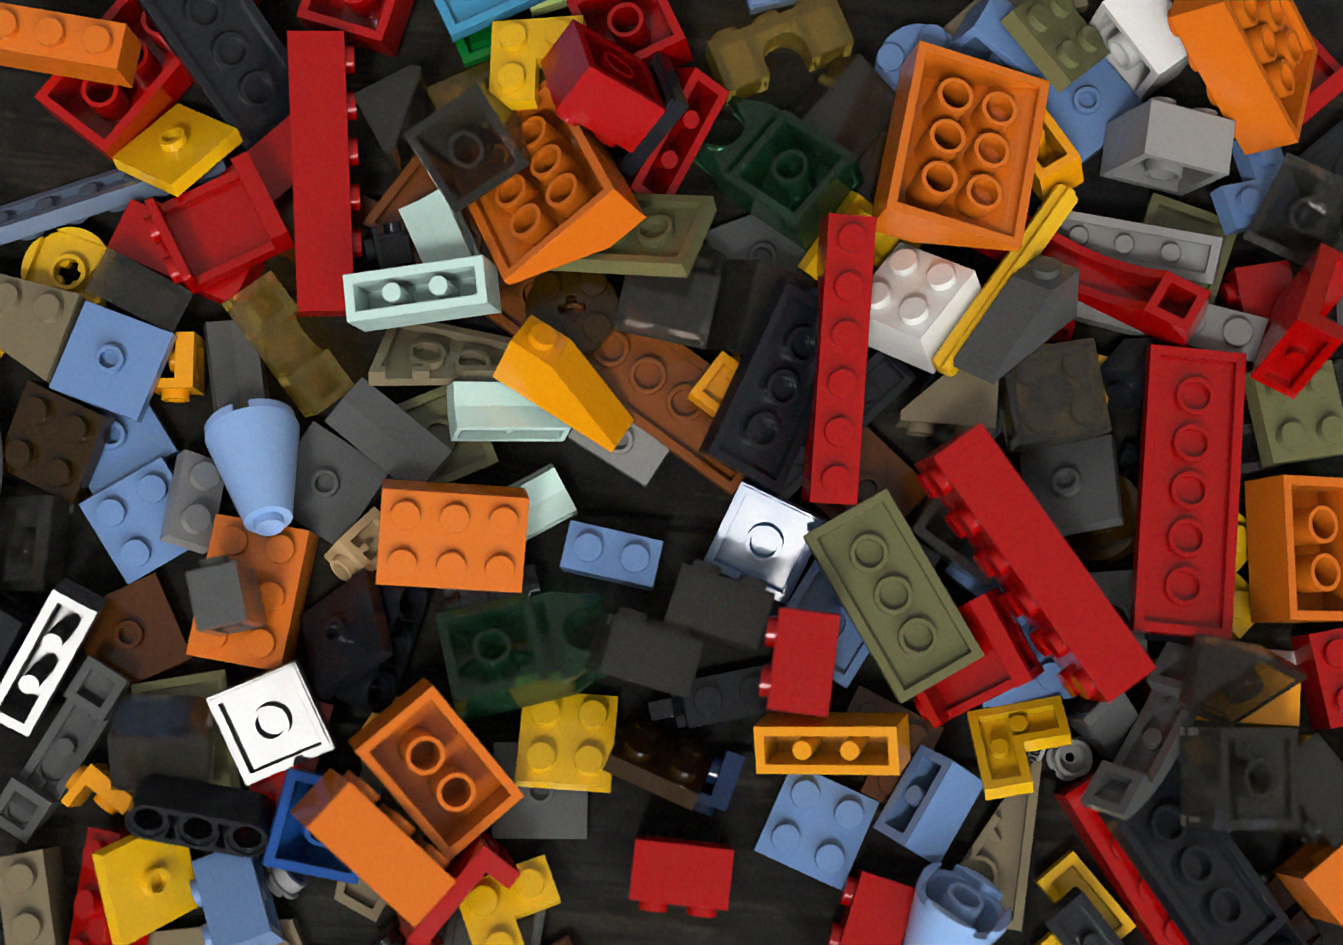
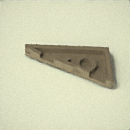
(1005, 848)

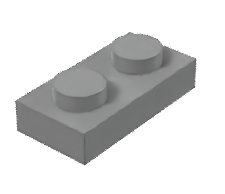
(192, 502)

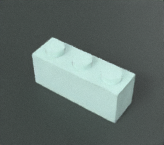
(422, 293)

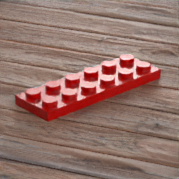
(1188, 492)

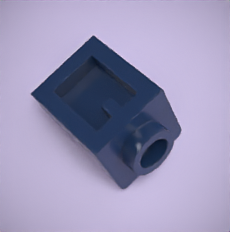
(723, 777)

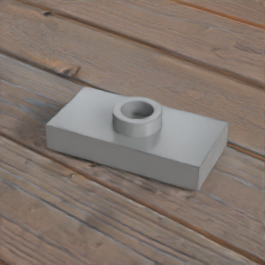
(635, 455)

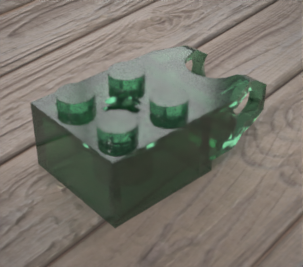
(781, 170)
(532, 646)

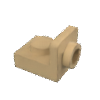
(356, 548)

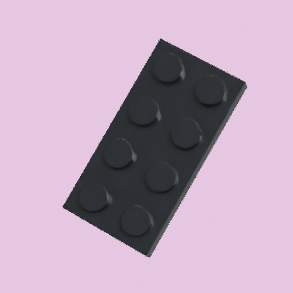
(229, 58)
(770, 393)
(1196, 873)

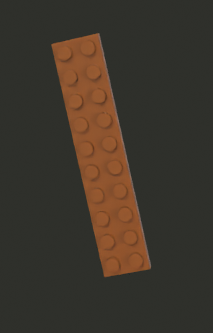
(642, 372)

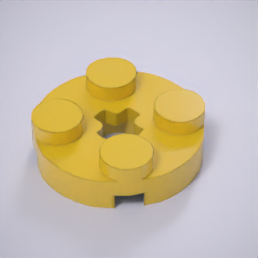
(59, 251)

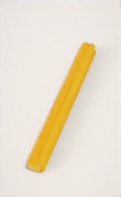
(1035, 239)

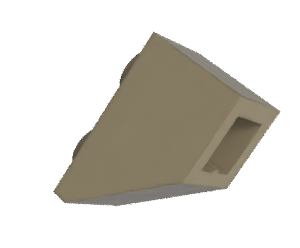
(951, 406)

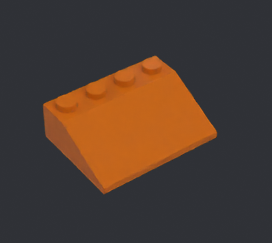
(1252, 62)
(960, 151)
(559, 205)

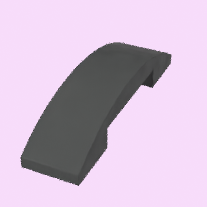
(1151, 744)
(64, 748)

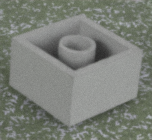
(1168, 147)

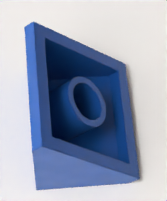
(292, 844)

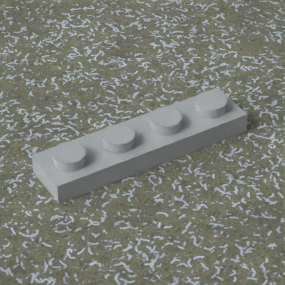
(1150, 246)
(1218, 330)

